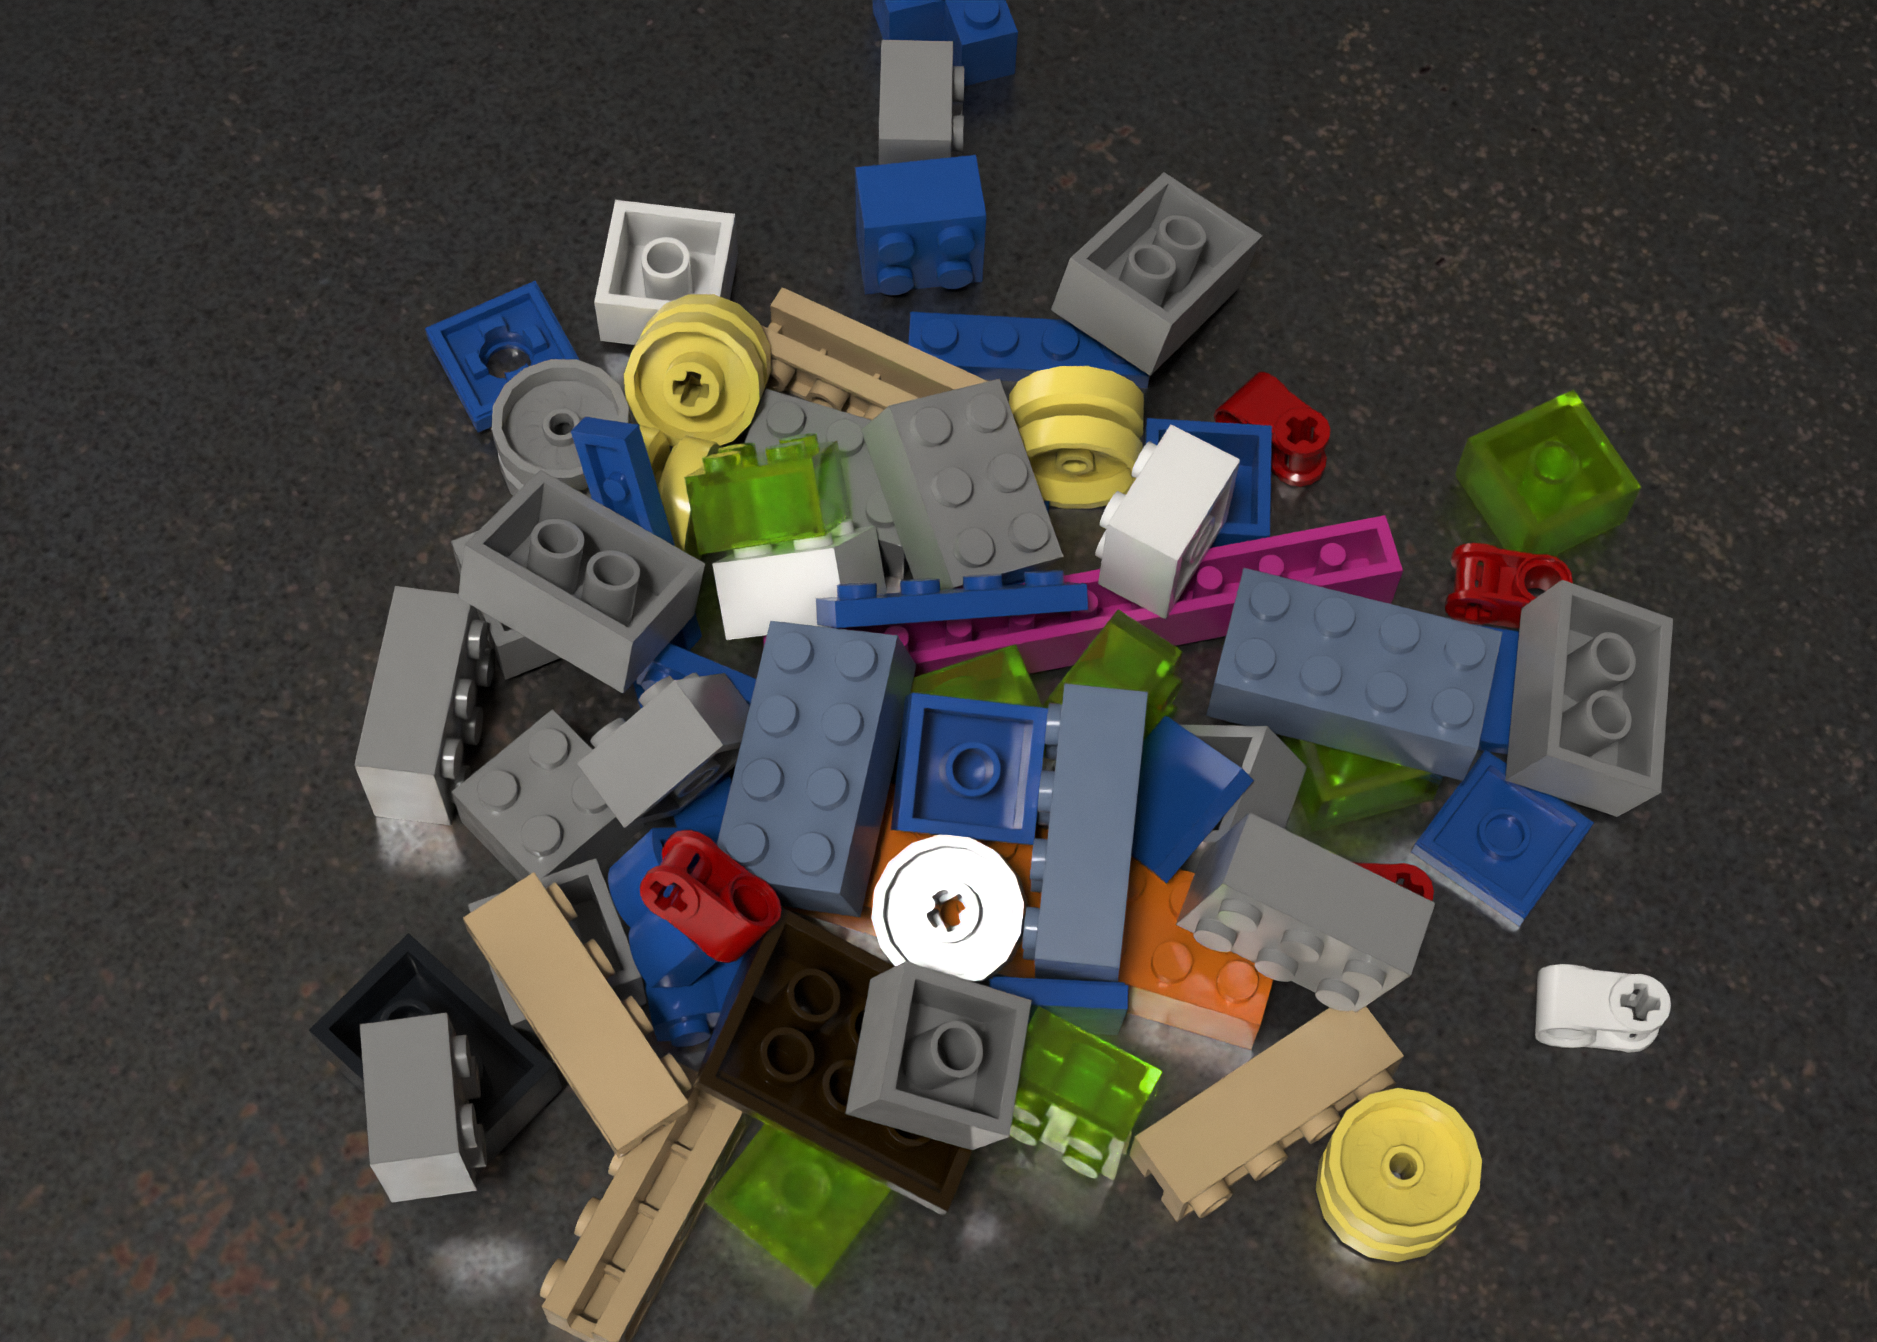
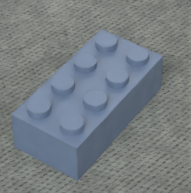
(1355, 674)
(817, 763)
(1090, 833)

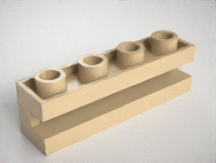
(848, 363)
(577, 1012)
(1265, 1108)
(642, 1221)

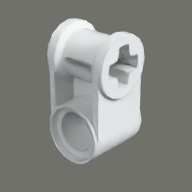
(1589, 1010)

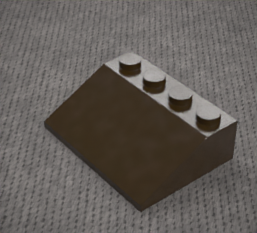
(791, 1052)

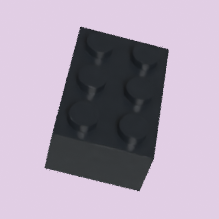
(414, 983)

